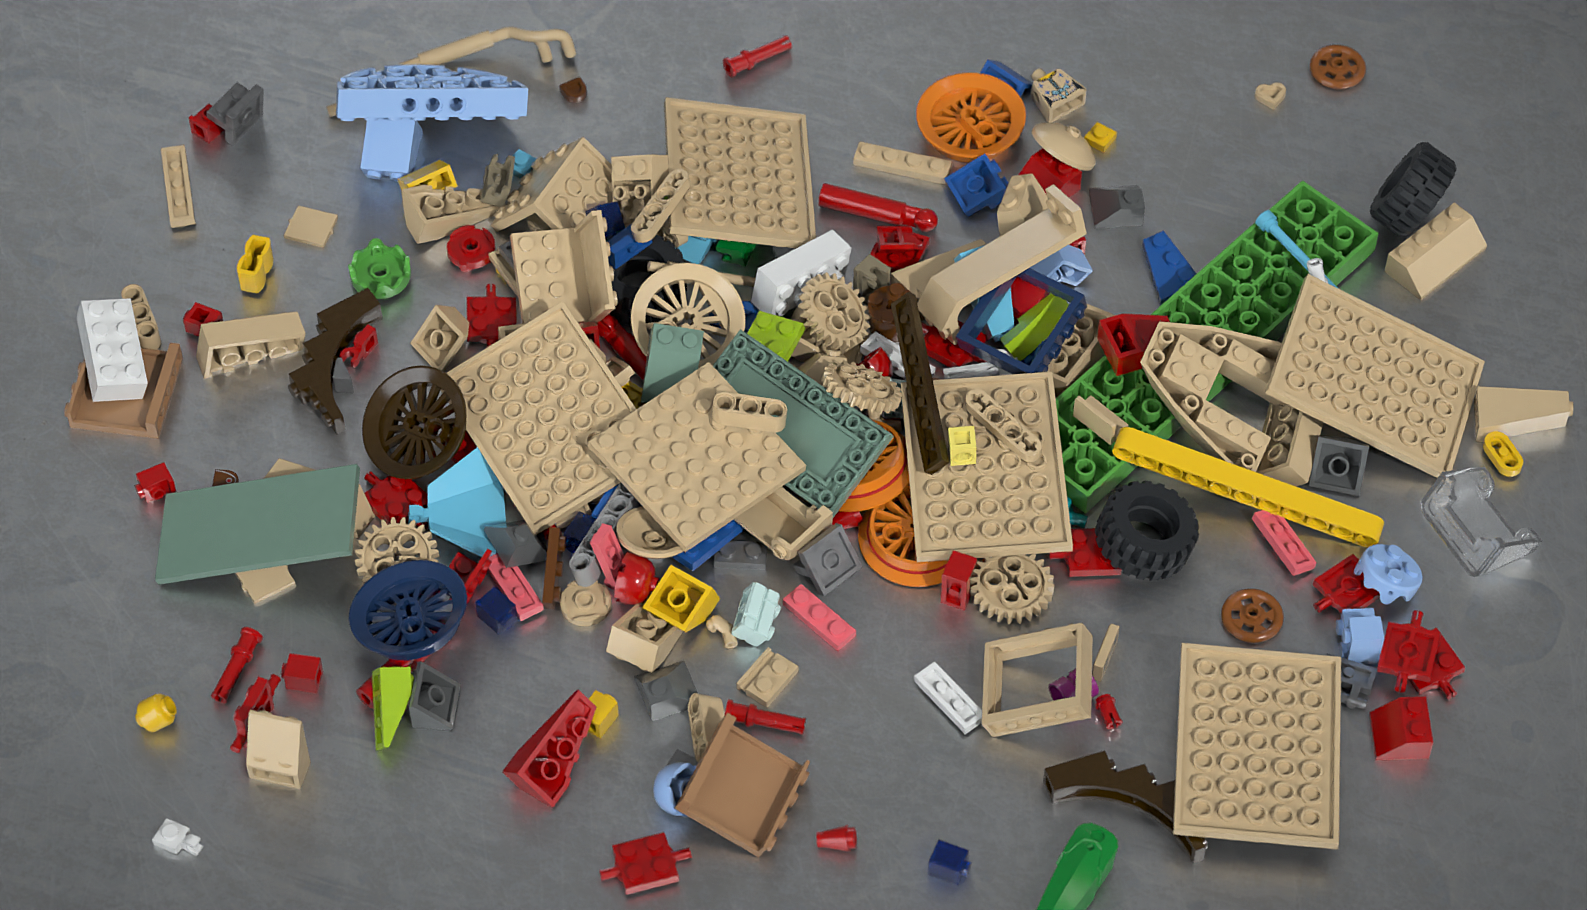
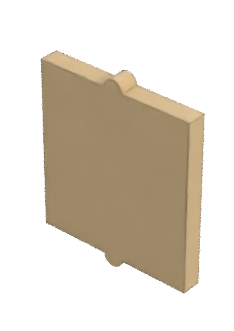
(310, 226)
(265, 582)

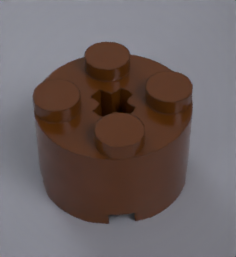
(881, 312)

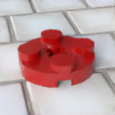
(470, 259)

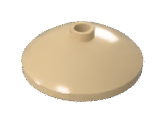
(1065, 144)
(645, 536)

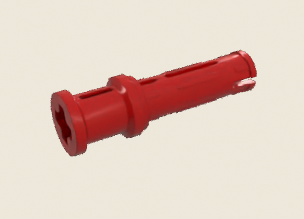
(748, 59)
(241, 654)
(751, 715)

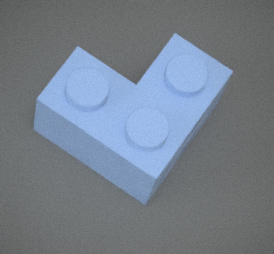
(1065, 265)
(1360, 636)

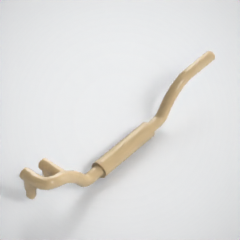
(485, 40)

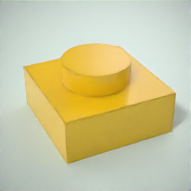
(1100, 137)

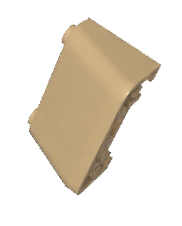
(785, 523)

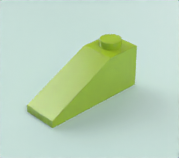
(390, 697)

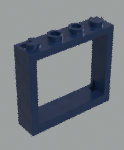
(1051, 348)

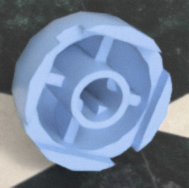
(670, 785)

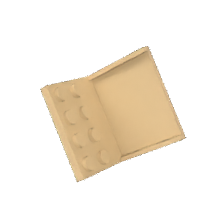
(560, 188)
(565, 267)

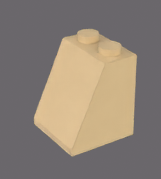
(1021, 202)

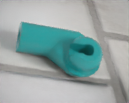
(1075, 518)

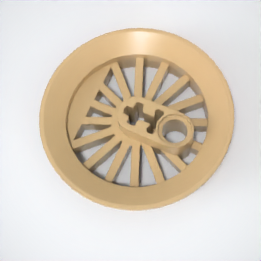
(716, 291)

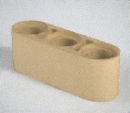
(145, 322)
(737, 414)
(704, 716)

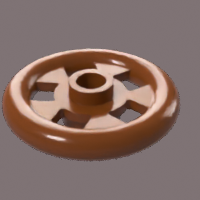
(1339, 82)
(1258, 597)

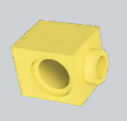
(962, 445)

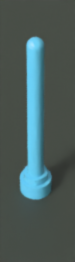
(1267, 222)

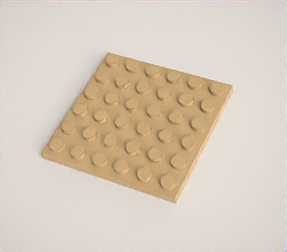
(690, 467)

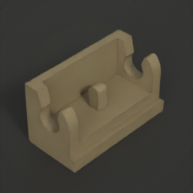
(497, 181)
(870, 276)

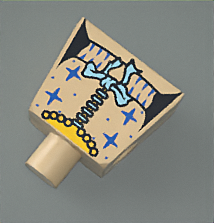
(1056, 93)

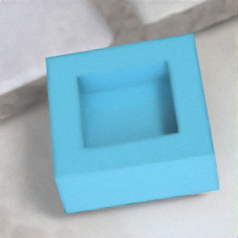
(522, 163)

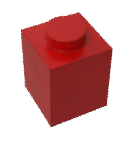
(302, 673)

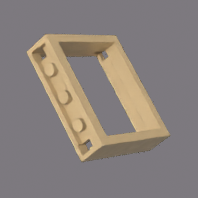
(1043, 714)

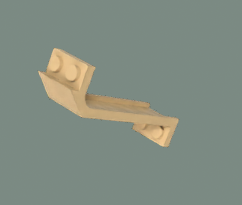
(1000, 261)

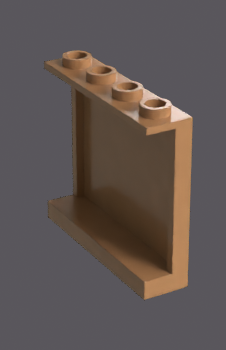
(128, 417)
(742, 788)

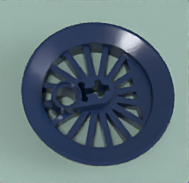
(418, 608)

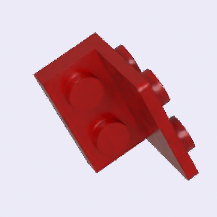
(470, 571)

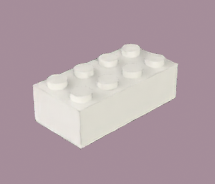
(781, 280)
(111, 350)

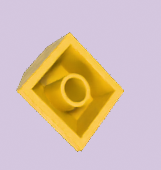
(681, 600)

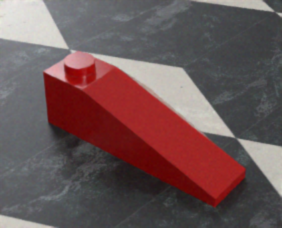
(549, 754)

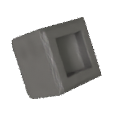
(342, 378)

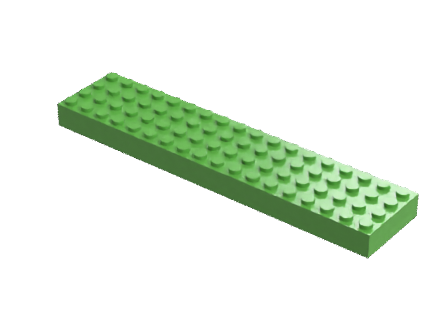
(1241, 290)

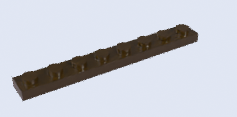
(920, 383)

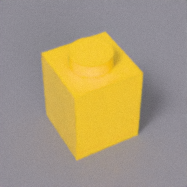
(605, 713)

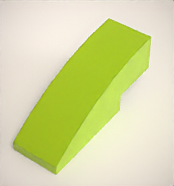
(1034, 326)

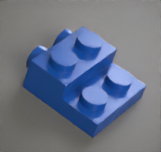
(978, 185)

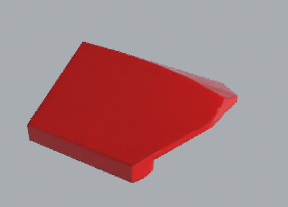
(897, 240)

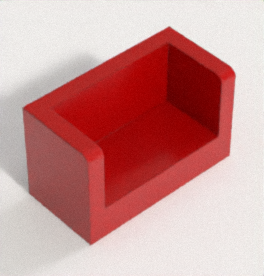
(956, 580)

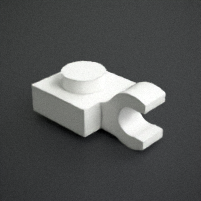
(175, 837)

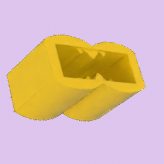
(255, 264)

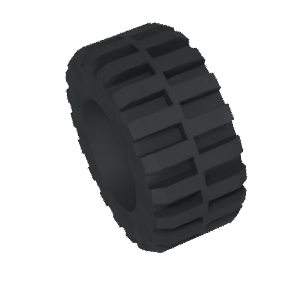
(1413, 189)
(659, 252)
(1136, 552)

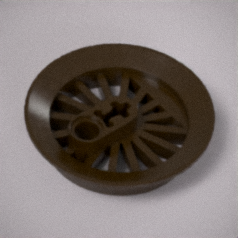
(385, 412)

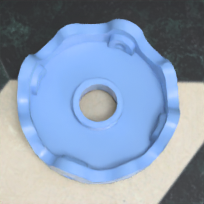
(1400, 580)

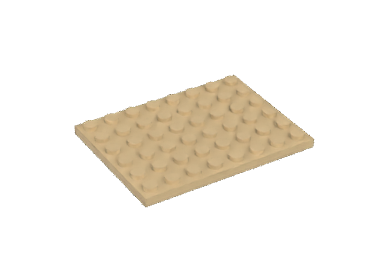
(743, 172)
(1375, 377)
(534, 410)
(1001, 500)
(1258, 746)

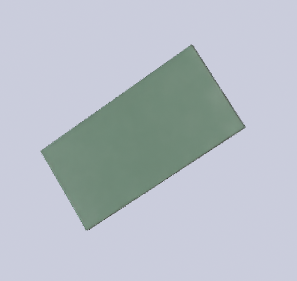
(822, 431)
(258, 524)

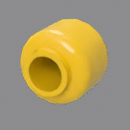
(155, 712)

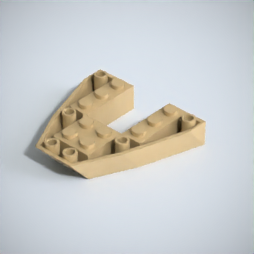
(1182, 369)

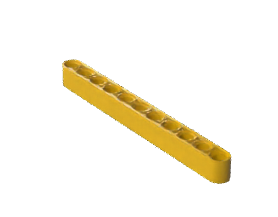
(1248, 487)

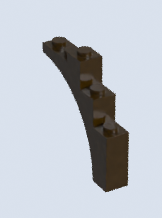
(336, 331)
(1097, 778)

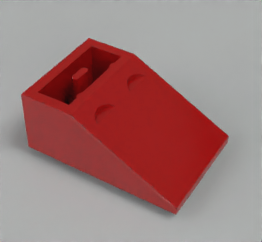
(1126, 339)

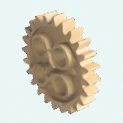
(834, 311)
(861, 387)
(395, 536)
(1012, 586)

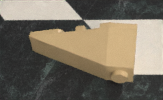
(437, 212)

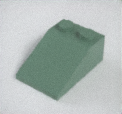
(670, 358)

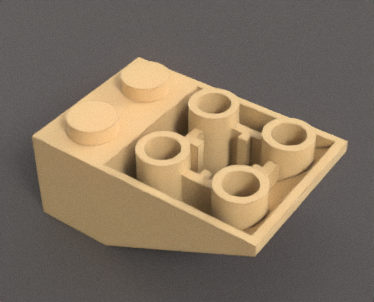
(636, 181)
(276, 749)

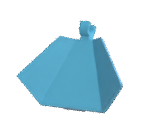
(463, 504)

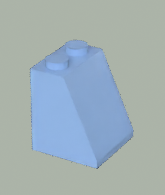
(390, 148)

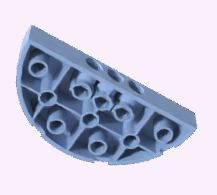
(428, 92)

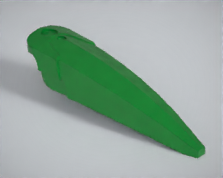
(1080, 869)

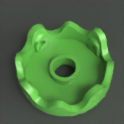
(380, 258)

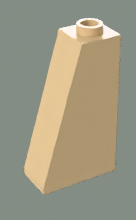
(1519, 410)

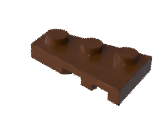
(553, 568)

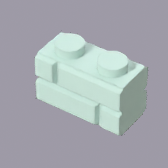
(756, 614)

